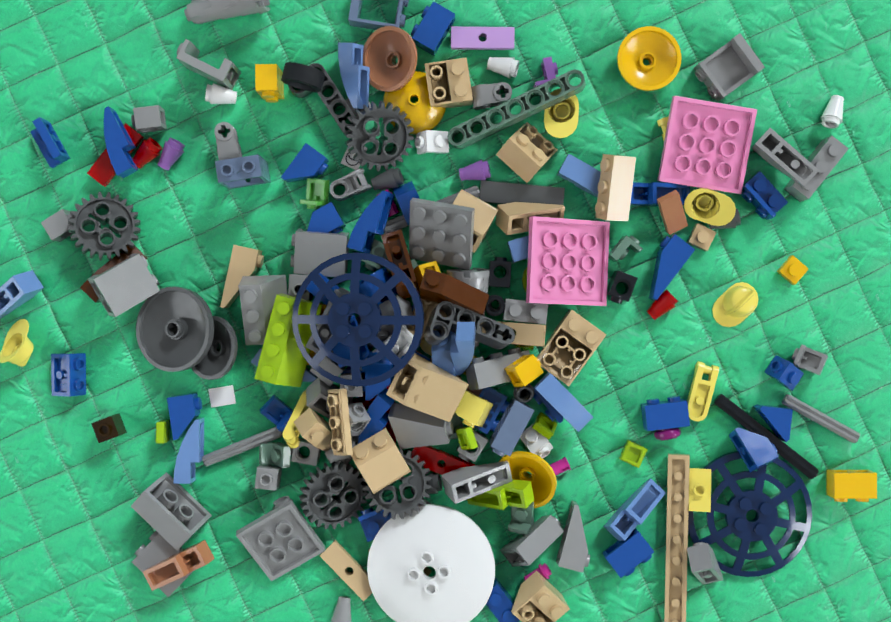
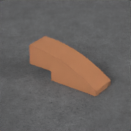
(178, 565)

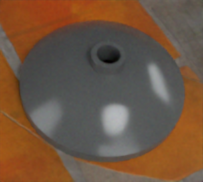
(221, 353)

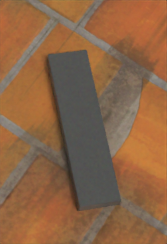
(512, 192)

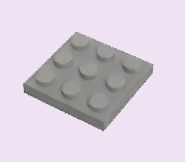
(441, 233)
(280, 540)

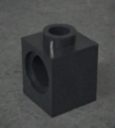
(500, 282)
(629, 282)

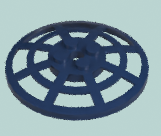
(370, 315)
(765, 519)

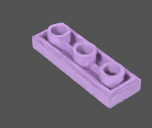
(496, 38)

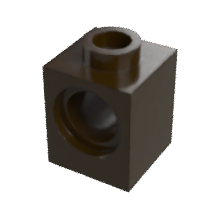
(109, 428)

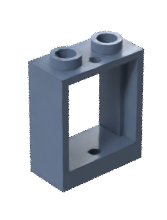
(355, 11)
(234, 172)
(510, 427)

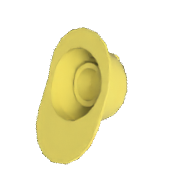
(562, 117)
(709, 207)
(735, 304)
(17, 346)

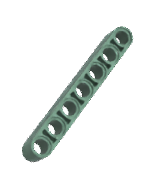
(522, 100)

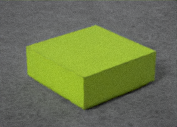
(544, 425)
(163, 431)
(466, 438)
(633, 453)

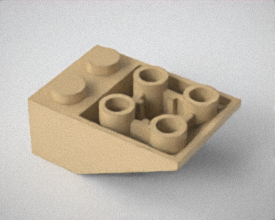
(570, 347)
(427, 388)

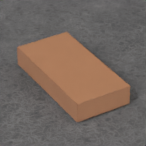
(672, 212)

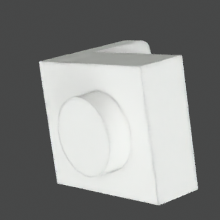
(432, 142)
(536, 442)

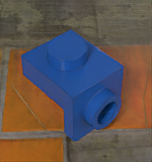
(784, 372)
(277, 412)

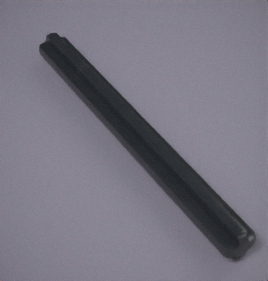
(755, 427)

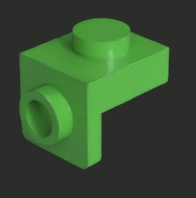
(316, 193)

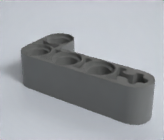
(330, 102)
(496, 336)

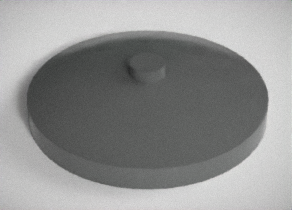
(175, 329)

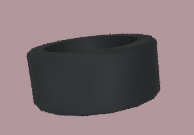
(302, 77)

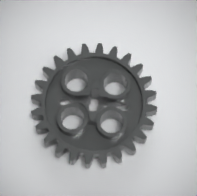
(360, 136)
(116, 212)
(416, 480)
(321, 484)

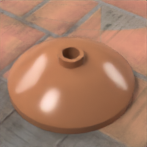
(381, 54)

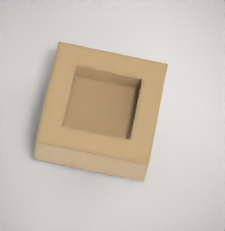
(701, 237)

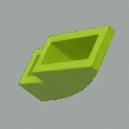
(515, 494)

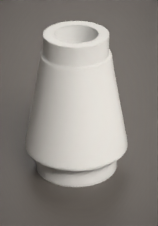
(504, 66)
(220, 95)
(833, 112)

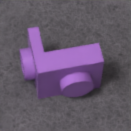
(549, 71)

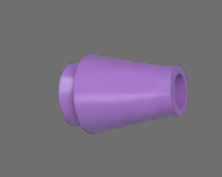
(170, 154)
(477, 171)

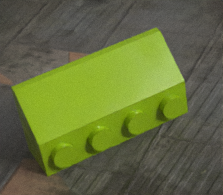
(280, 357)

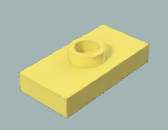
(700, 490)

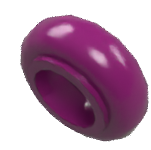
(666, 434)

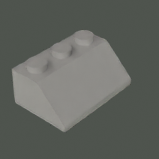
(257, 302)
(171, 511)

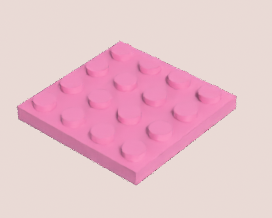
(707, 144)
(567, 261)

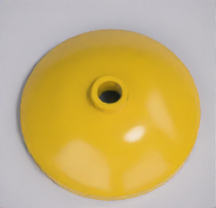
(658, 48)
(421, 114)
(541, 476)

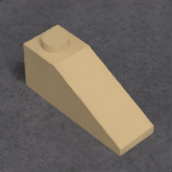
(514, 216)
(242, 263)
(314, 429)

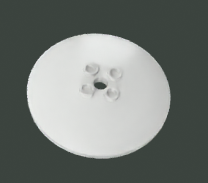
(437, 539)

